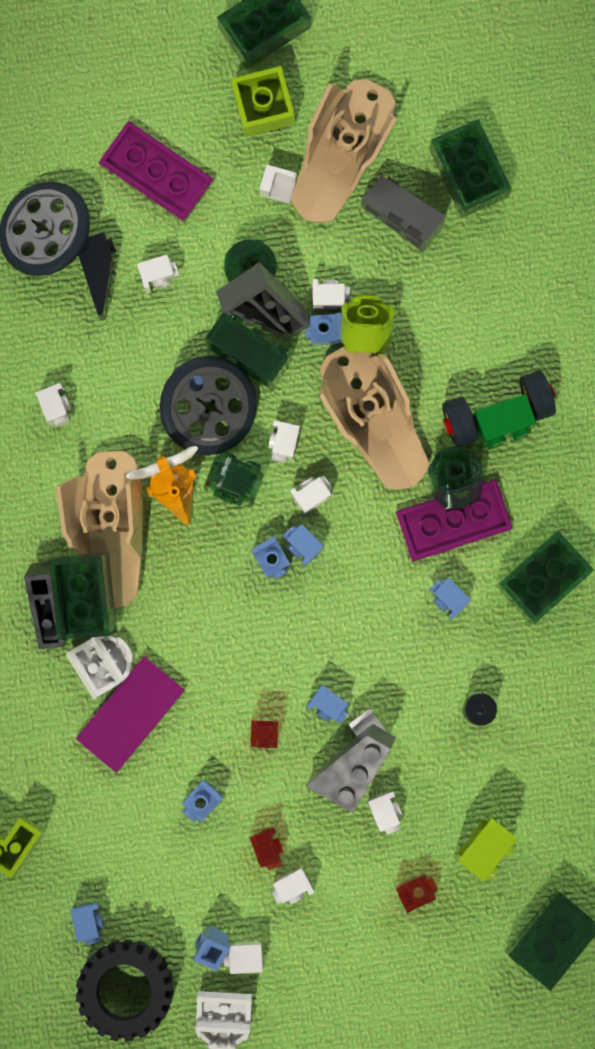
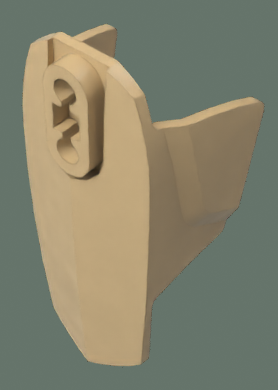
(341, 148)
(374, 415)
(105, 522)

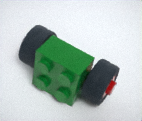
(503, 420)

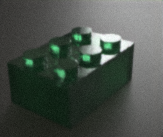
(262, 27)
(470, 168)
(248, 350)
(544, 578)
(83, 596)
(552, 940)

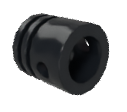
(479, 709)

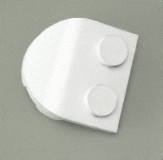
(101, 663)
(223, 1018)

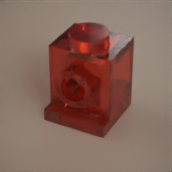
(264, 734)
(267, 848)
(406, 889)

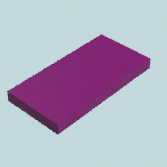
(156, 171)
(434, 530)
(130, 714)

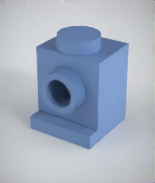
(330, 337)
(302, 544)
(267, 548)
(449, 597)
(329, 705)
(209, 794)
(87, 923)
(211, 948)

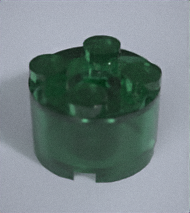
(248, 253)
(456, 477)
(234, 480)

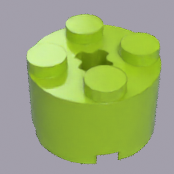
(366, 325)

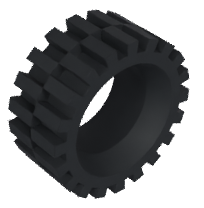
(134, 955)

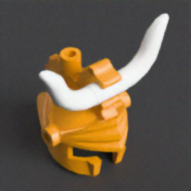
(171, 483)

